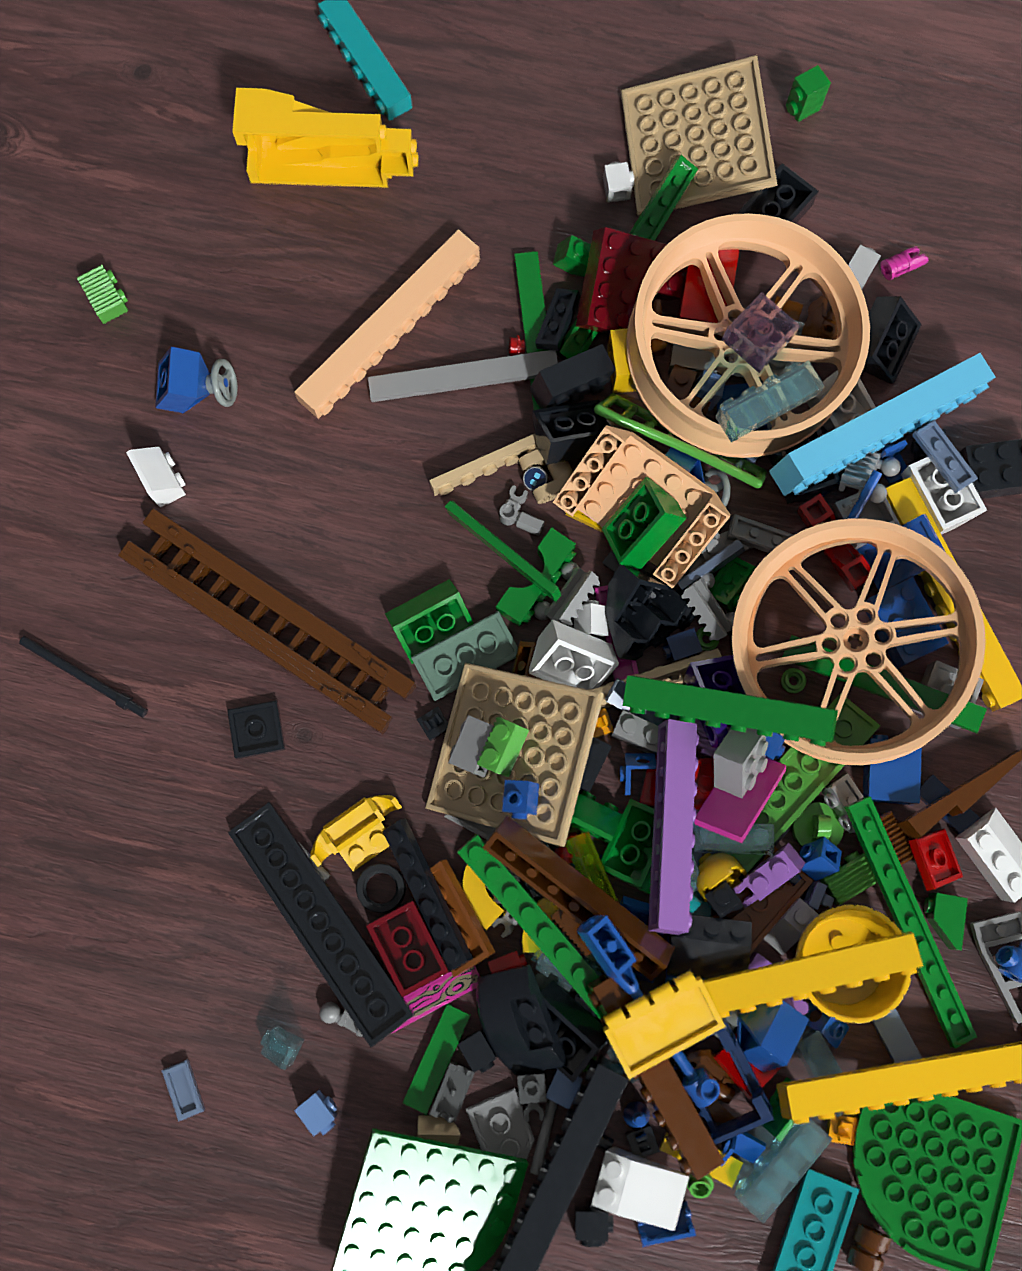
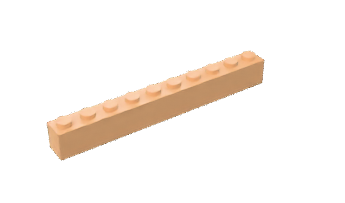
(388, 324)

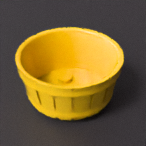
(846, 927)

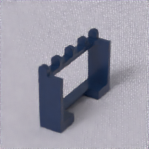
(747, 1121)

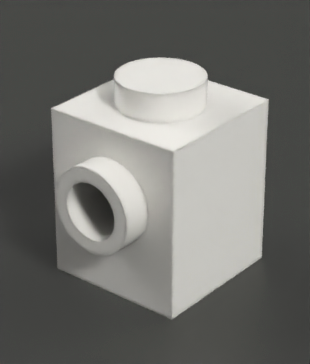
(618, 181)
(592, 619)

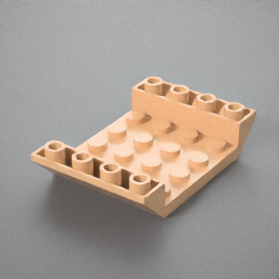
(616, 468)

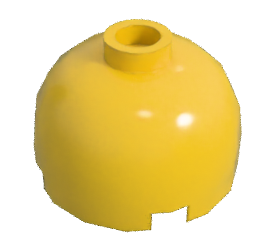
(715, 870)

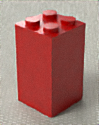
(695, 301)

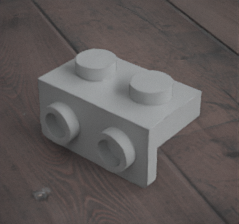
(840, 794)

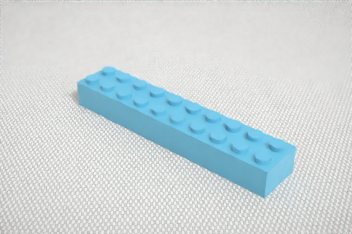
(881, 425)

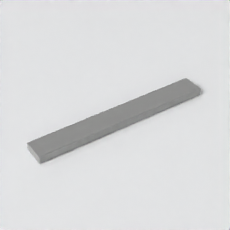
(460, 376)

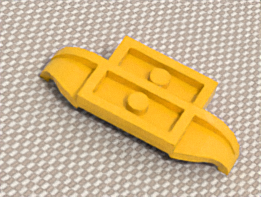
(356, 832)

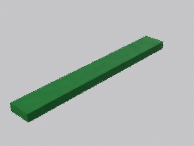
(530, 300)
(969, 718)

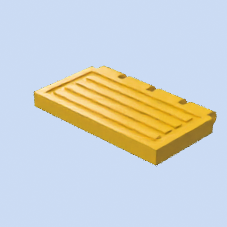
(662, 1026)

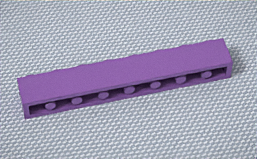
(673, 828)

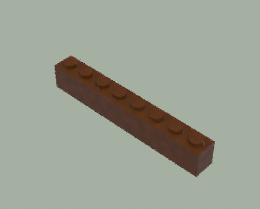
(575, 893)
(666, 1094)

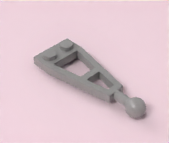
(996, 932)

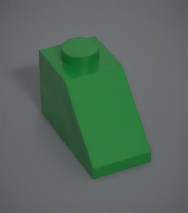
(947, 917)

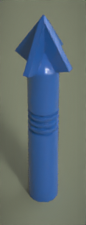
(865, 495)

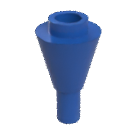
(636, 1115)

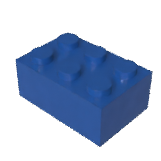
(901, 604)

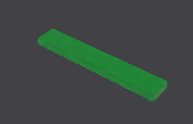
(503, 551)

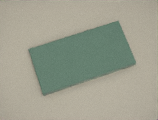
(481, 644)

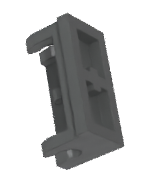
(452, 1092)

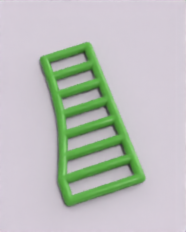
(669, 439)

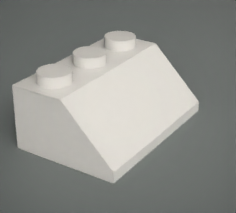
(945, 506)
(572, 657)
(996, 854)

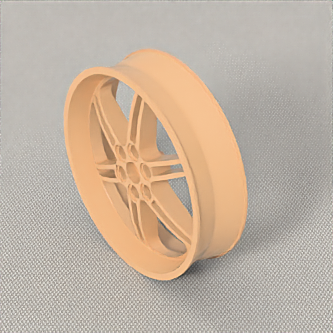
(799, 252)
(901, 544)

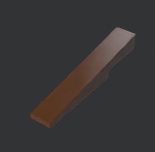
(959, 798)

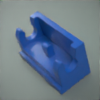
(653, 1234)

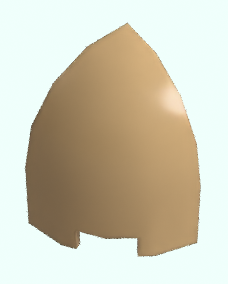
(437, 1129)

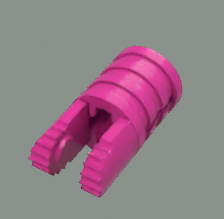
(902, 263)

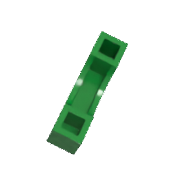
(519, 603)

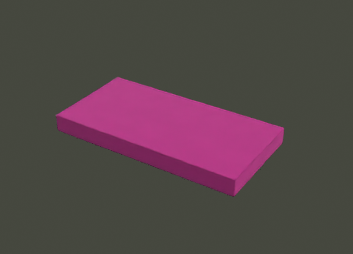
(736, 815)

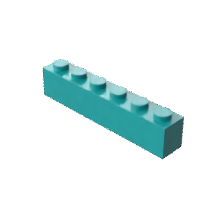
(365, 57)

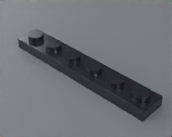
(427, 895)

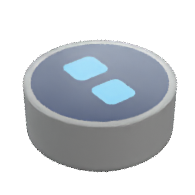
(535, 477)

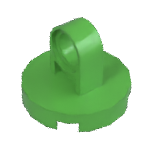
(817, 822)

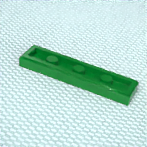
(436, 1058)

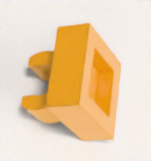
(603, 724)
(842, 1129)

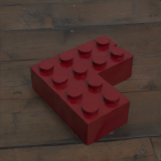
(614, 279)

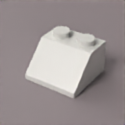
(157, 474)

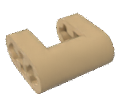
(559, 471)

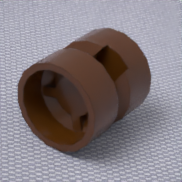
(868, 1248)

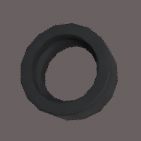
(362, 883)

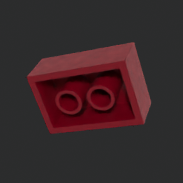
(407, 948)

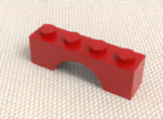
(845, 559)

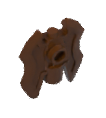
(818, 322)
(705, 1060)

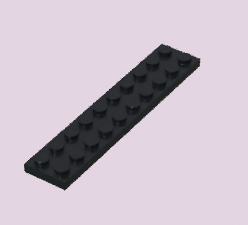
(321, 925)

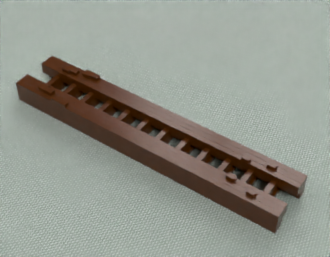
(247, 630)

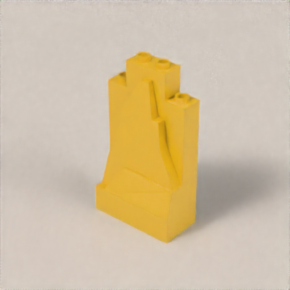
(316, 147)

